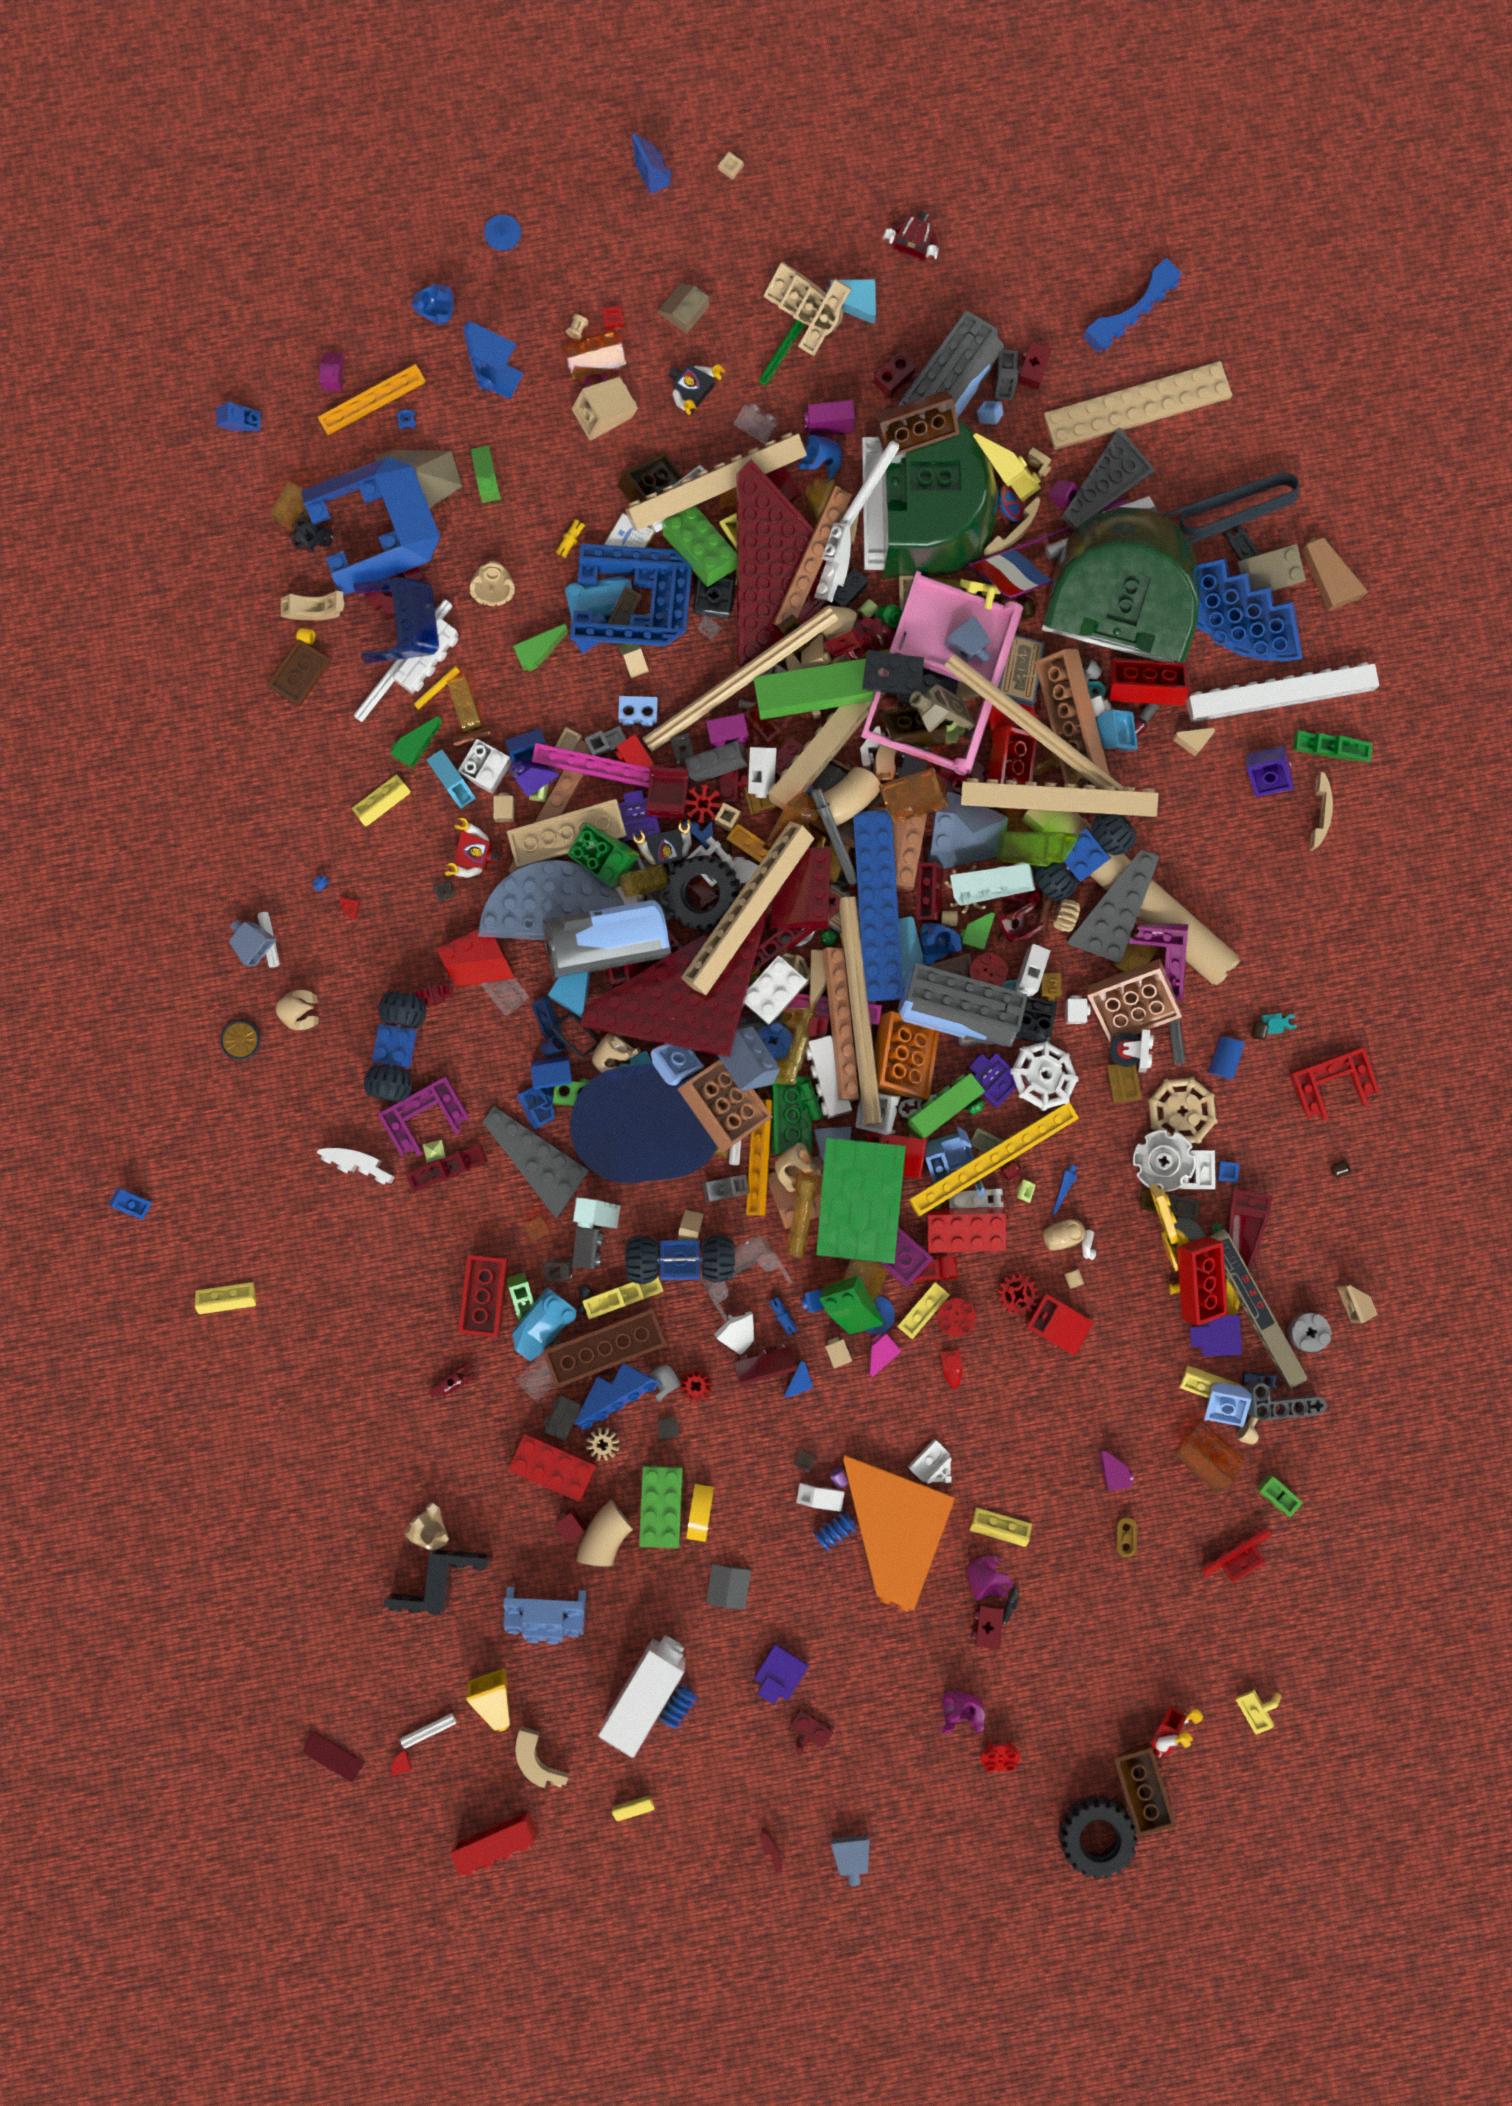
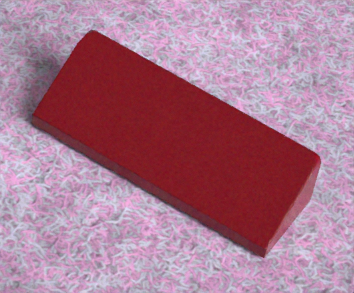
(783, 481)
(333, 1757)

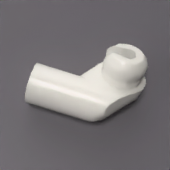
(1086, 1245)

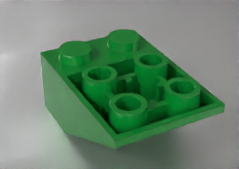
(602, 854)

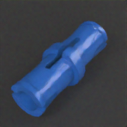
(783, 1316)

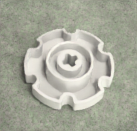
(1157, 1146)

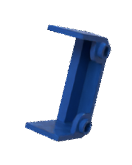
(489, 359)

